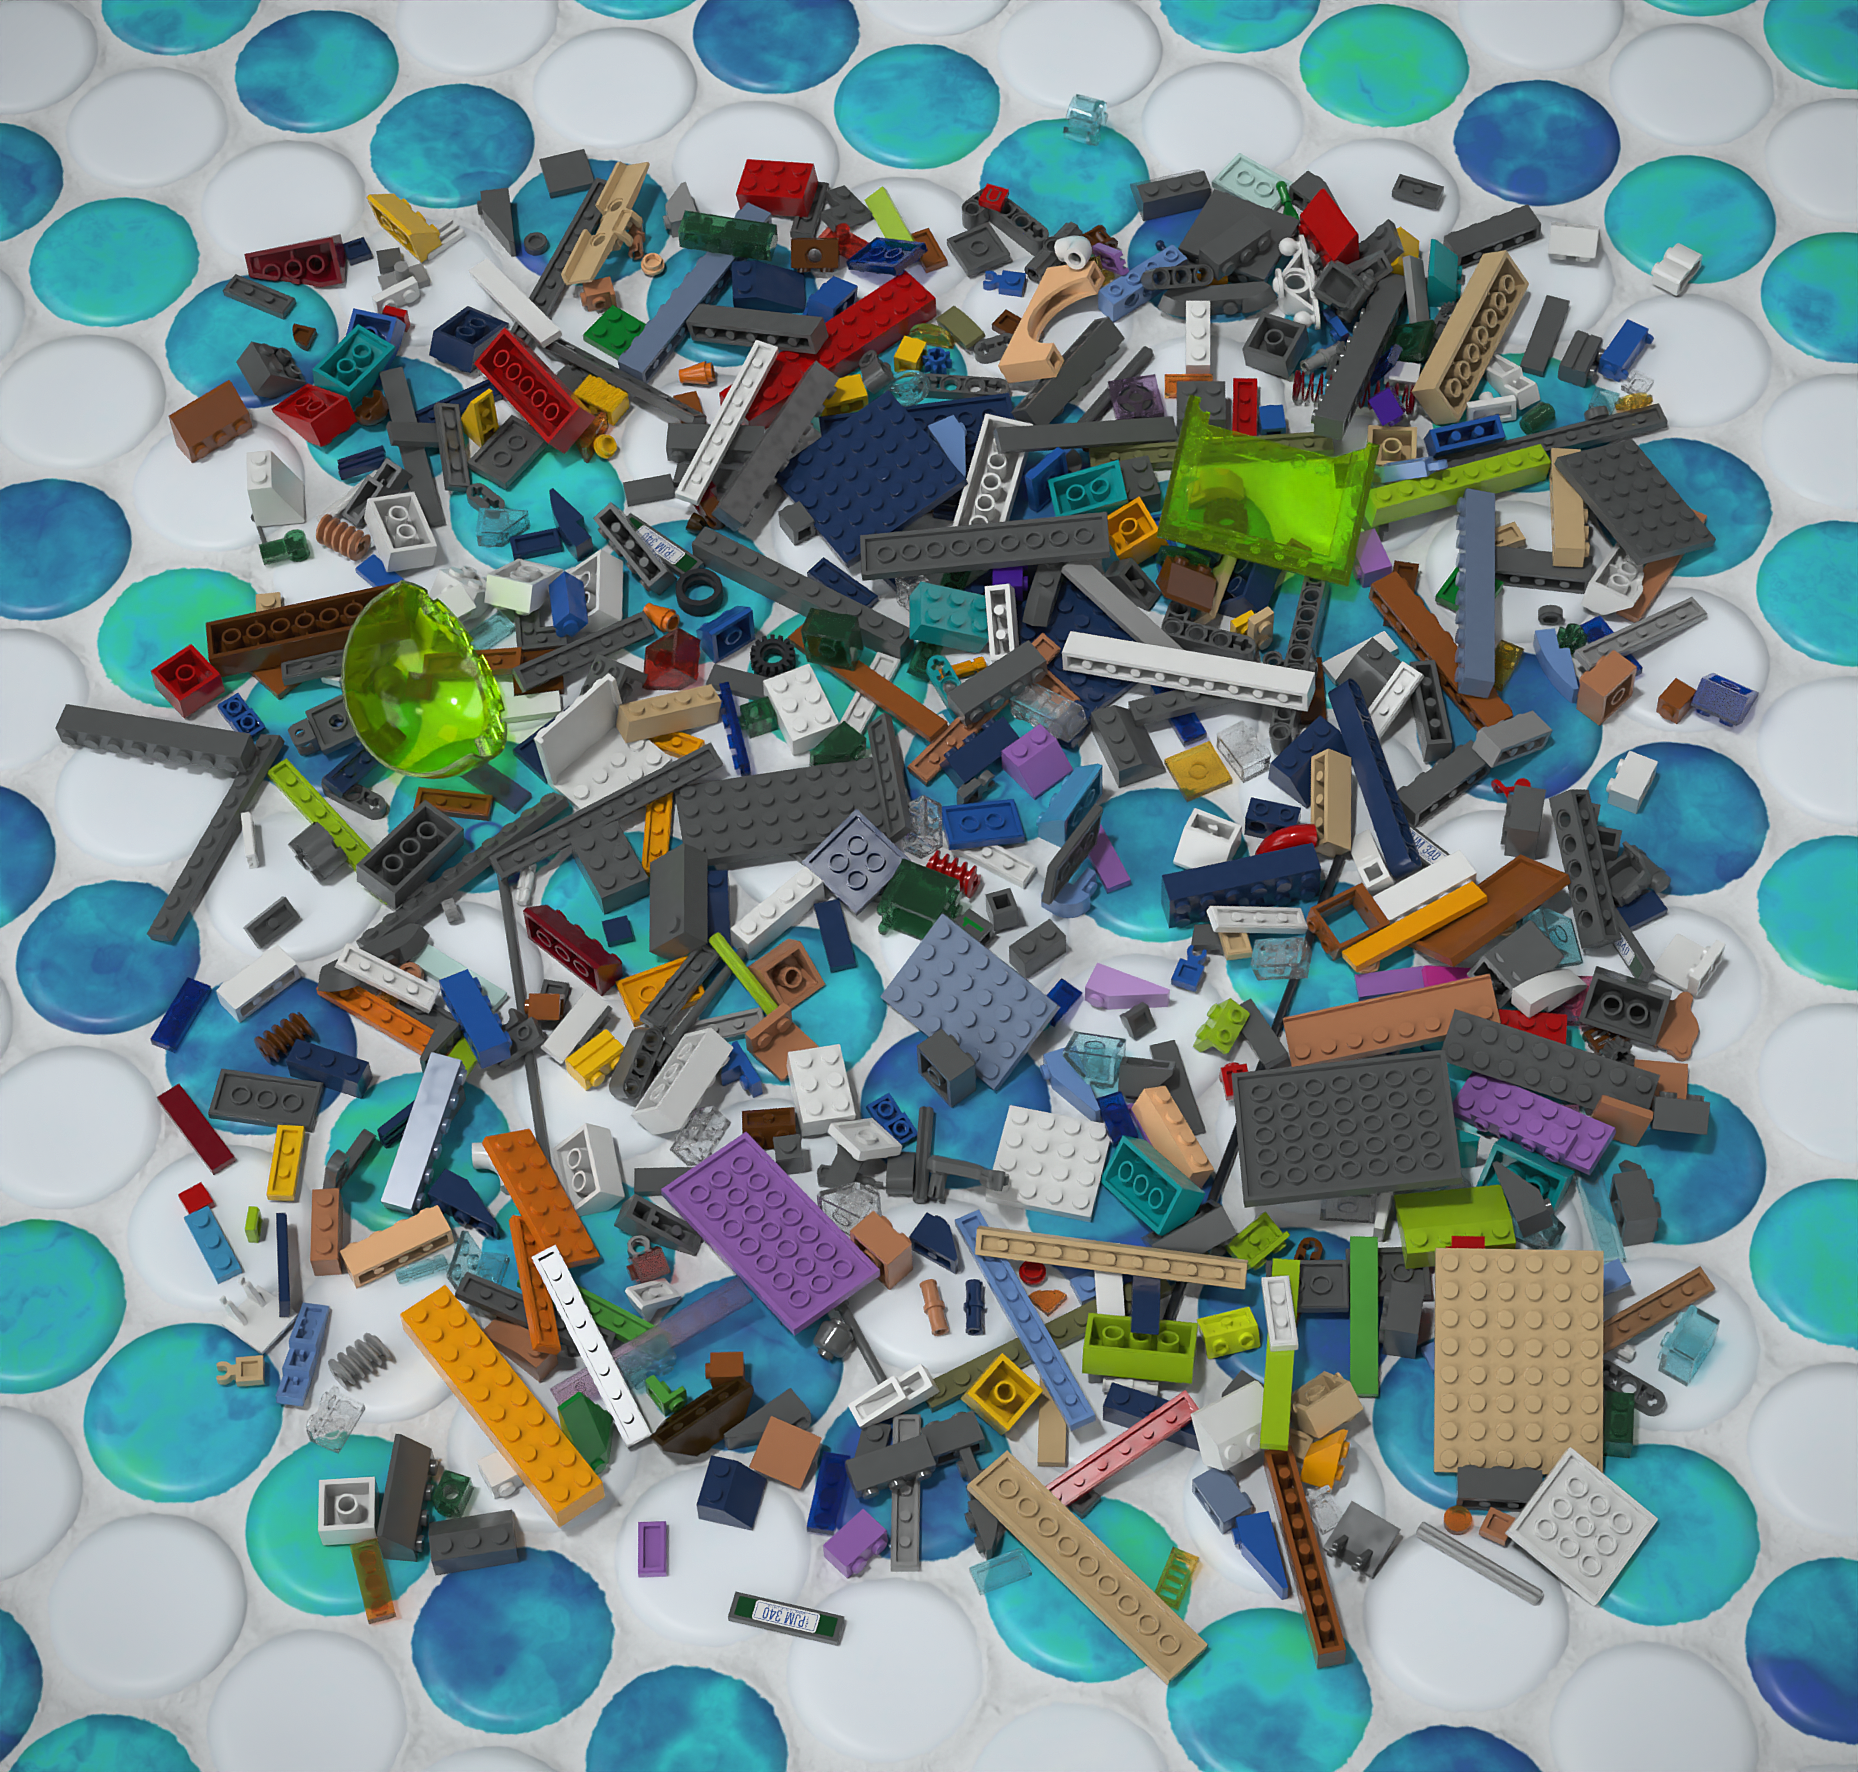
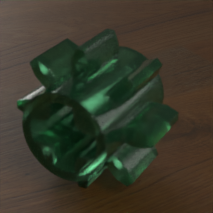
(1571, 637)

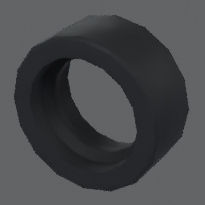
(695, 577)

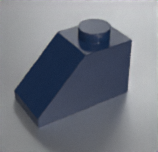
(935, 1242)

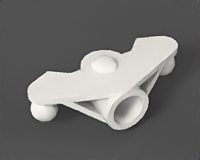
(1295, 284)

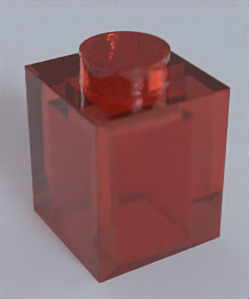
(647, 1265)

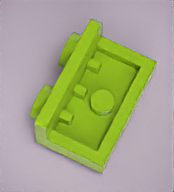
(1222, 1027)
(1257, 1241)

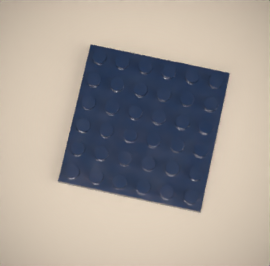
(869, 476)

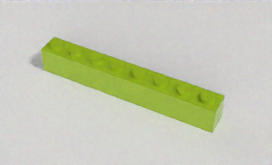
(1446, 486)

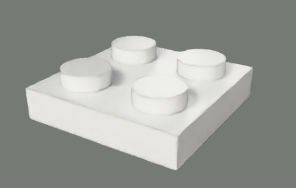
(865, 1139)

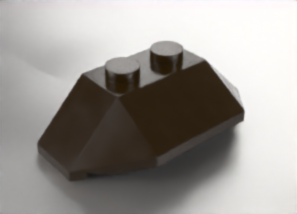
(705, 1419)

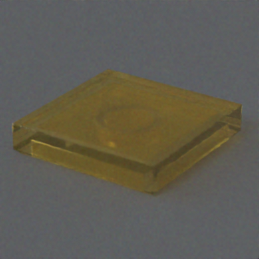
(1198, 771)

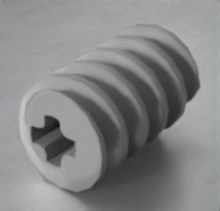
(357, 1359)

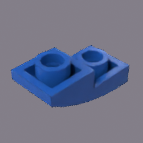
(240, 716)
(890, 1117)

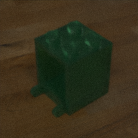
(917, 900)

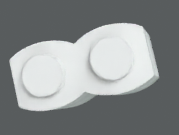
(1676, 268)

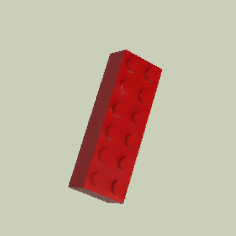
(534, 390)

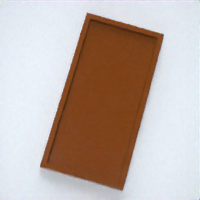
(1510, 896)

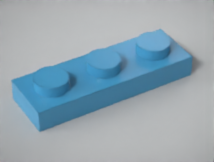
(212, 1245)

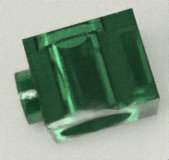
(763, 711)
(449, 1484)

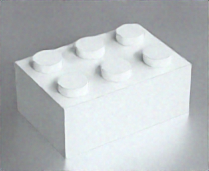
(400, 532)
(800, 708)
(819, 1088)

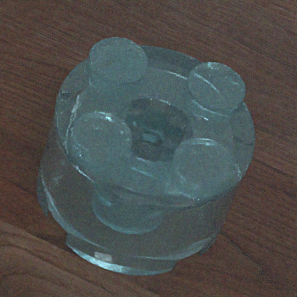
(1085, 119)

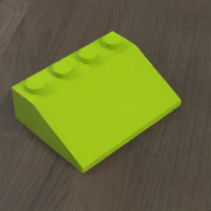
(1432, 1217)

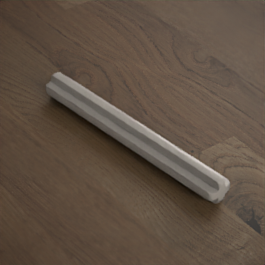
(1479, 1563)

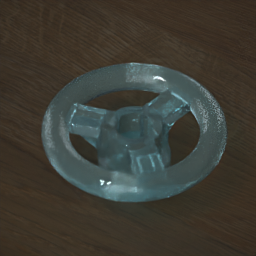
(908, 390)

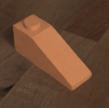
(516, 1344)

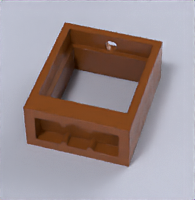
(1364, 905)

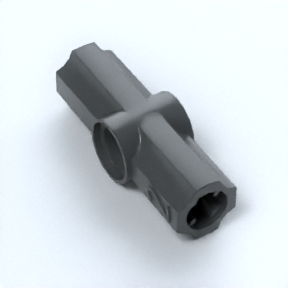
(1046, 256)

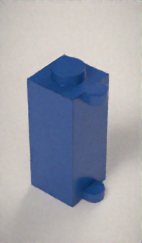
(1624, 350)
(568, 605)

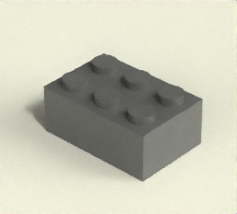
(610, 867)

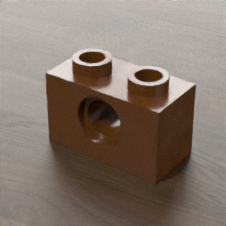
(827, 246)

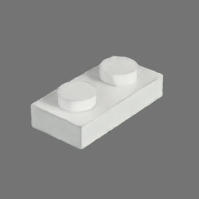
(396, 295)

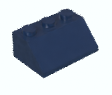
(1248, 588)
(1293, 765)

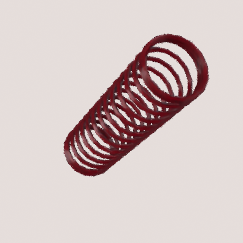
(1299, 379)

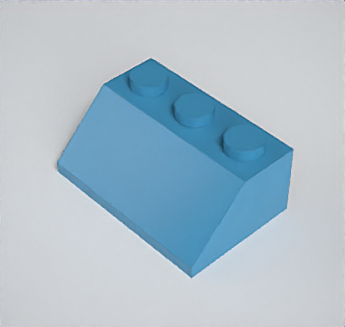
(1071, 804)

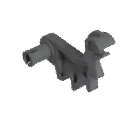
(944, 1166)

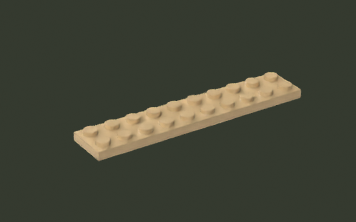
(1087, 1567)

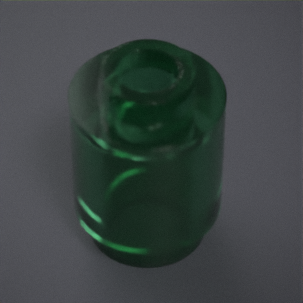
(1537, 418)

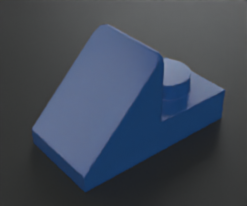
(741, 1069)

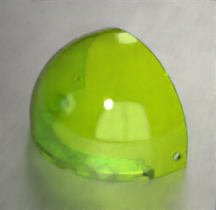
(420, 687)

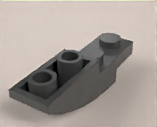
(978, 1515)

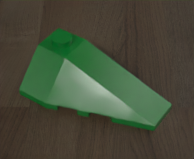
(588, 1429)

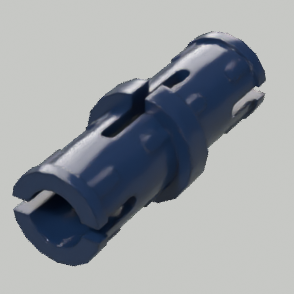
(974, 1307)

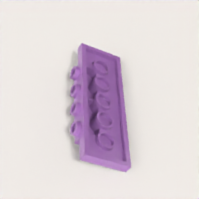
(1533, 1122)

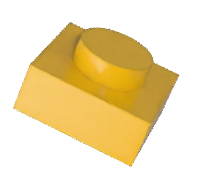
(1240, 624)

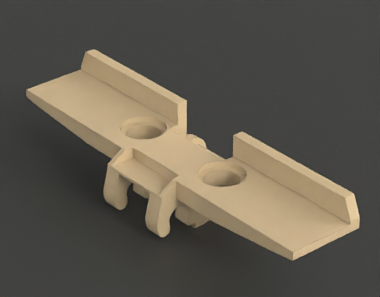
(615, 206)

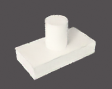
(1490, 406)

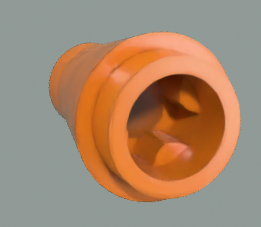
(698, 374)
(662, 617)

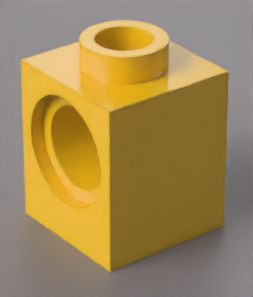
(910, 354)

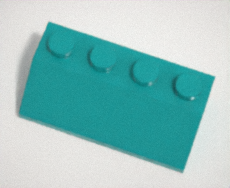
(1151, 1185)

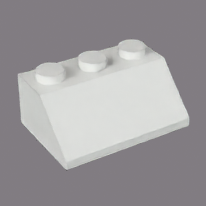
(603, 589)
(589, 1169)
(1230, 1427)

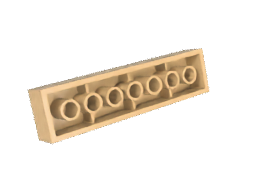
(1470, 337)

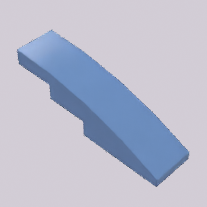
(302, 1354)

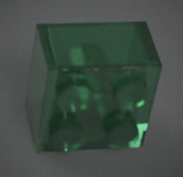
(832, 639)

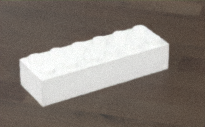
(991, 478)

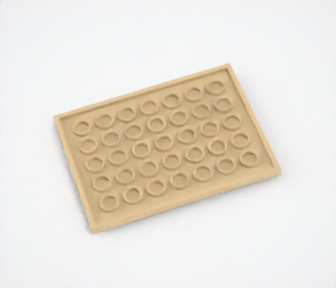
(1517, 1357)

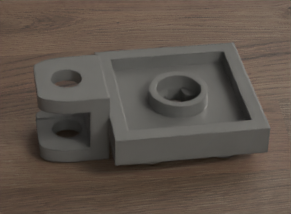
(319, 730)

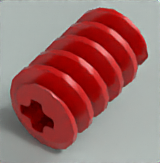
(968, 879)

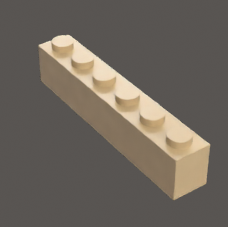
(1567, 517)

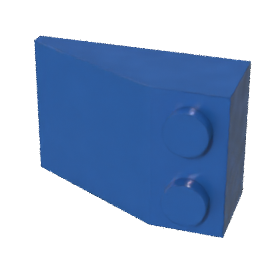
(384, 326)

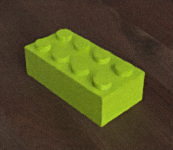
(1117, 1352)

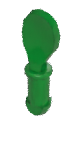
(1286, 200)

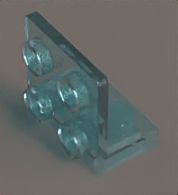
(471, 1259)

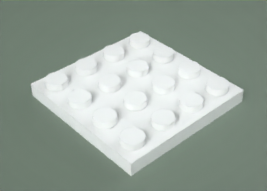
(1051, 1163)
(1581, 1526)

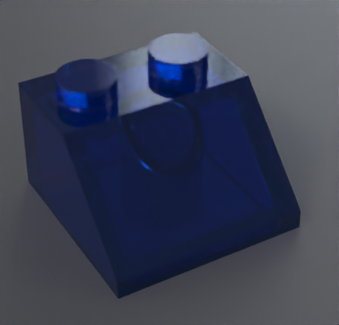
(1723, 699)

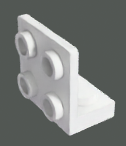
(1688, 963)

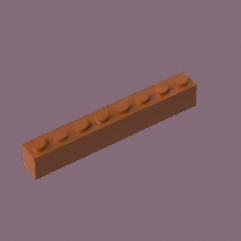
(1431, 642)
(1304, 1557)

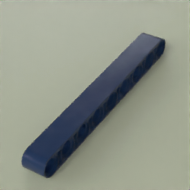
(1374, 779)

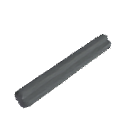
(923, 1151)

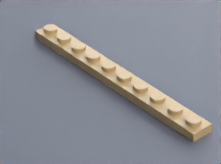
(1111, 1257)

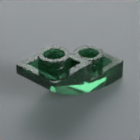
(1193, 556)

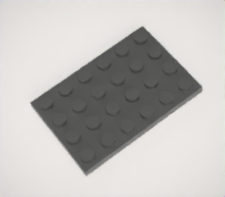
(1634, 502)

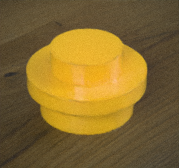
(605, 446)

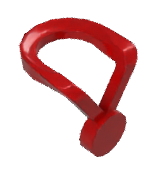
(1495, 783)

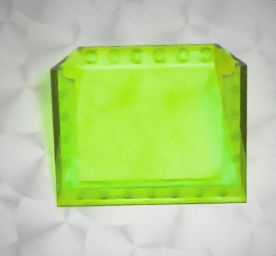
(1266, 499)

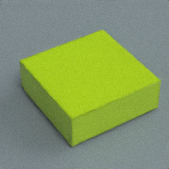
(253, 1224)

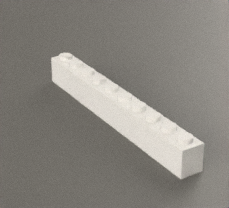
(1189, 671)

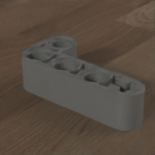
(1011, 220)
(1208, 639)

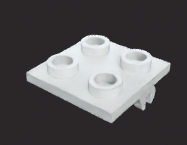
(256, 1318)

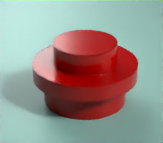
(1032, 1272)

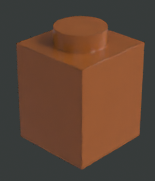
(1675, 701)
(545, 1006)
(724, 1367)

